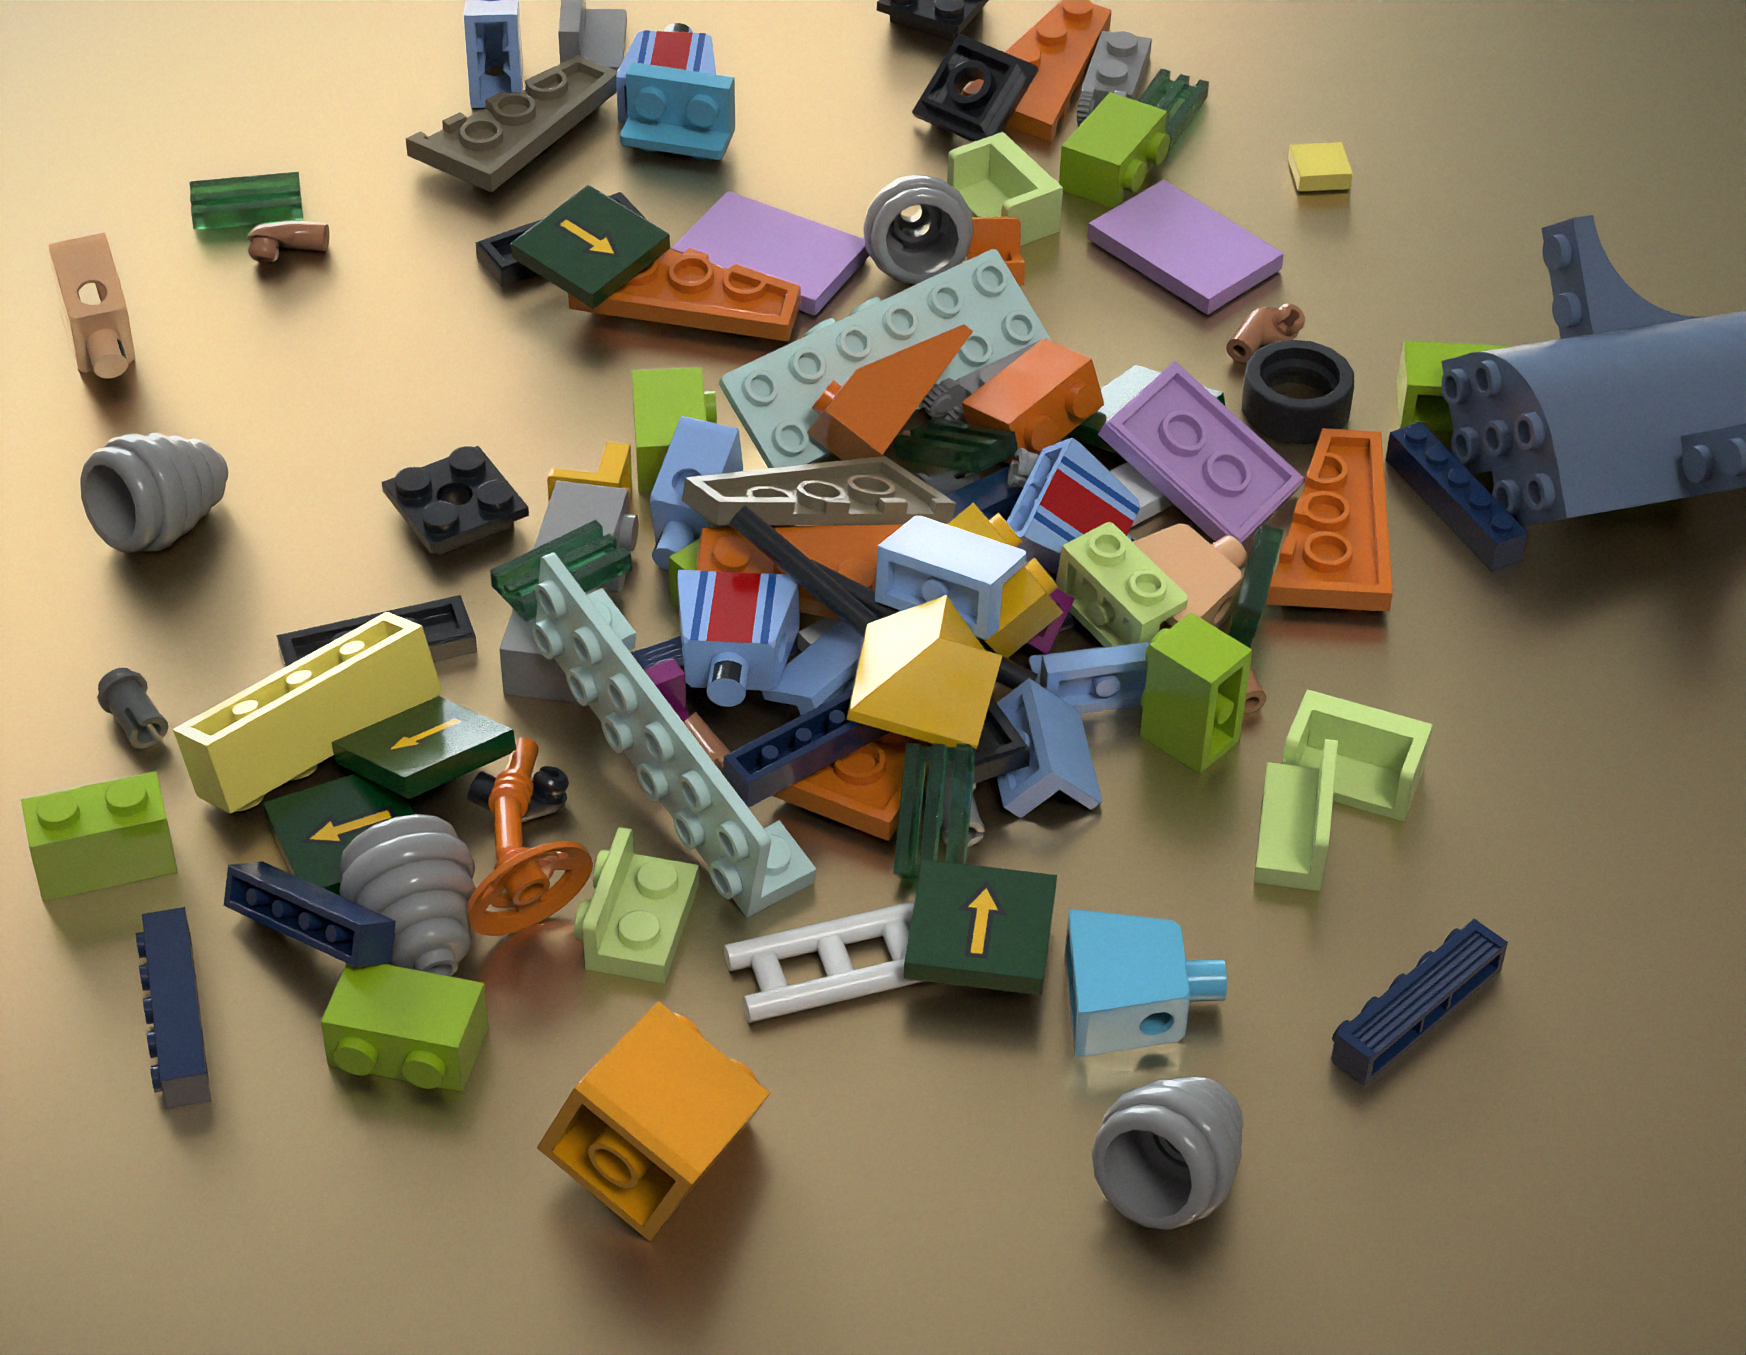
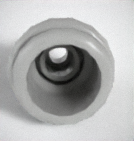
(920, 244)
(150, 489)
(422, 880)
(1169, 1151)

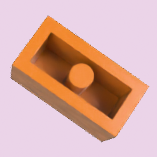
(1038, 396)

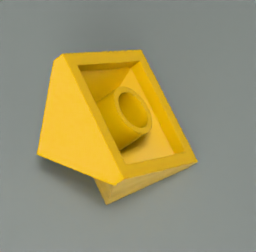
(924, 676)

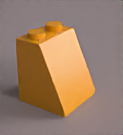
(652, 1119)

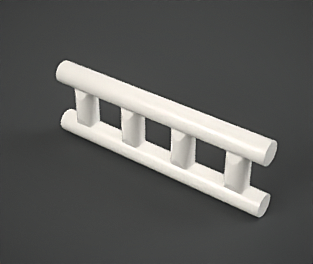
(828, 939)

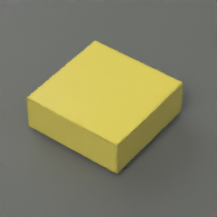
(1320, 167)

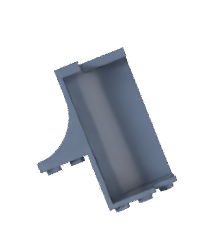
(1612, 411)

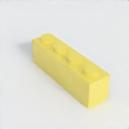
(290, 718)

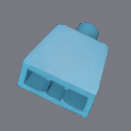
(1132, 981)

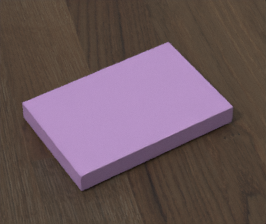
(777, 245)
(1185, 246)
(1201, 456)

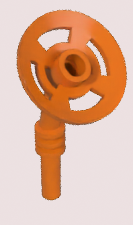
(520, 869)

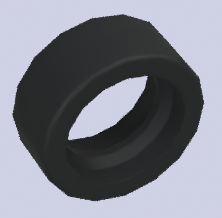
(1297, 363)

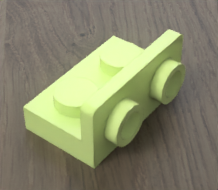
(1116, 587)
(635, 911)

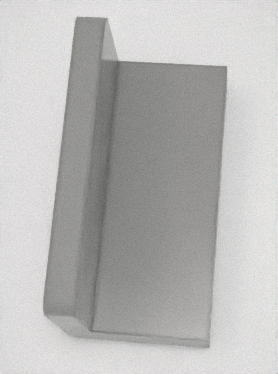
(592, 33)

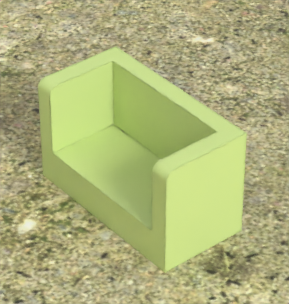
(1006, 182)
(1376, 752)

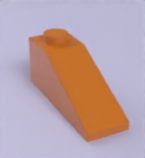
(881, 397)

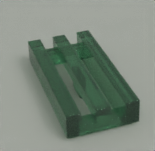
(1173, 90)
(246, 200)
(956, 445)
(573, 550)
(1255, 584)
(911, 805)

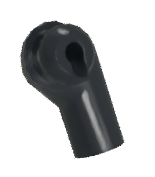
(547, 794)

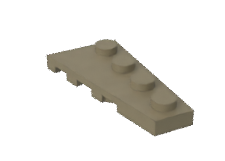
(515, 125)
(819, 494)

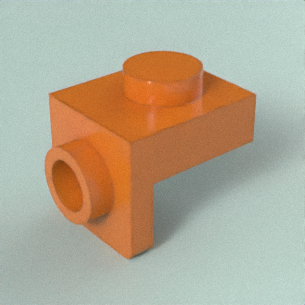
(1002, 235)

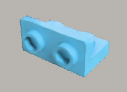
(679, 111)

